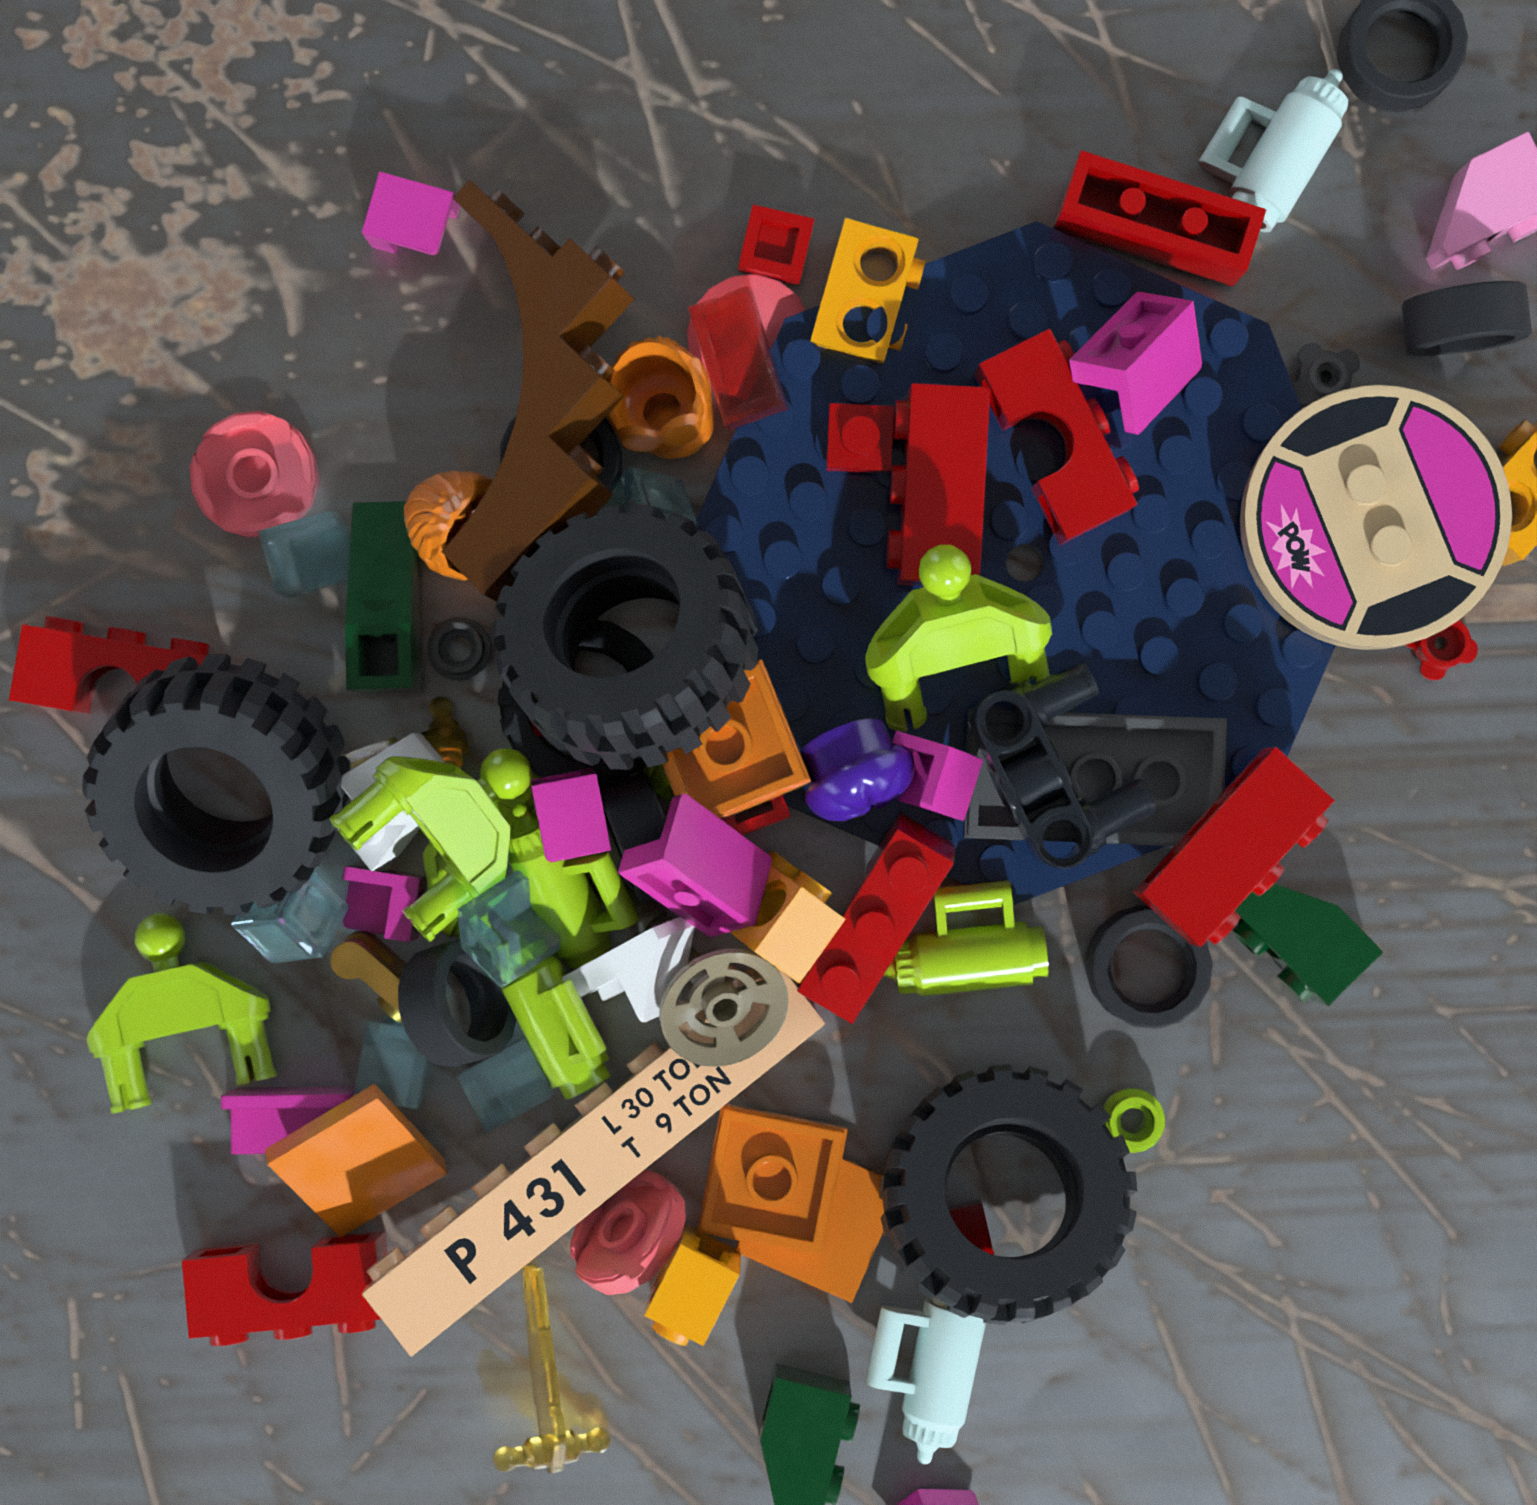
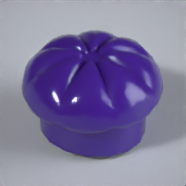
(855, 770)

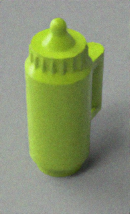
(565, 895)
(970, 956)
(558, 1028)

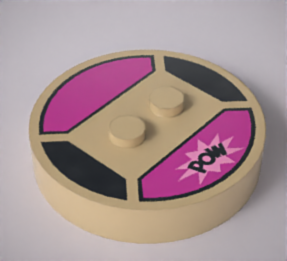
(1375, 517)

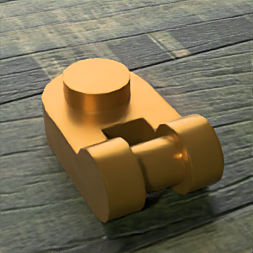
(373, 962)

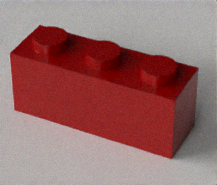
(1159, 219)
(941, 475)
(1236, 848)

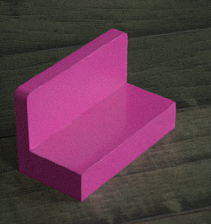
(1143, 354)
(701, 869)
(271, 1113)

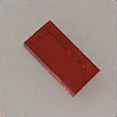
(738, 358)

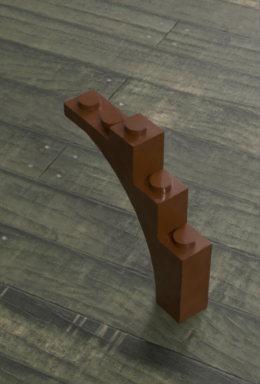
(565, 394)

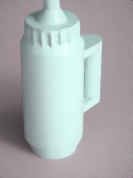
(1286, 152)
(939, 1371)

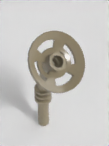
(717, 997)

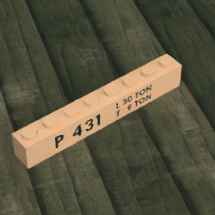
(566, 1177)

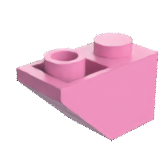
(1485, 201)

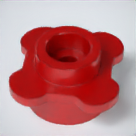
(1458, 649)

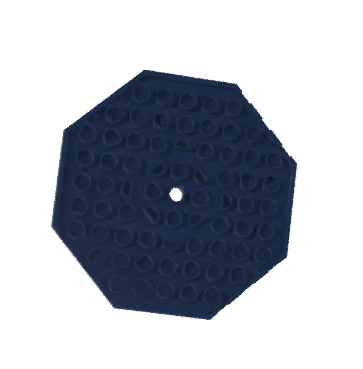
(1145, 600)

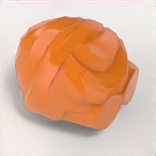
(664, 399)
(438, 512)

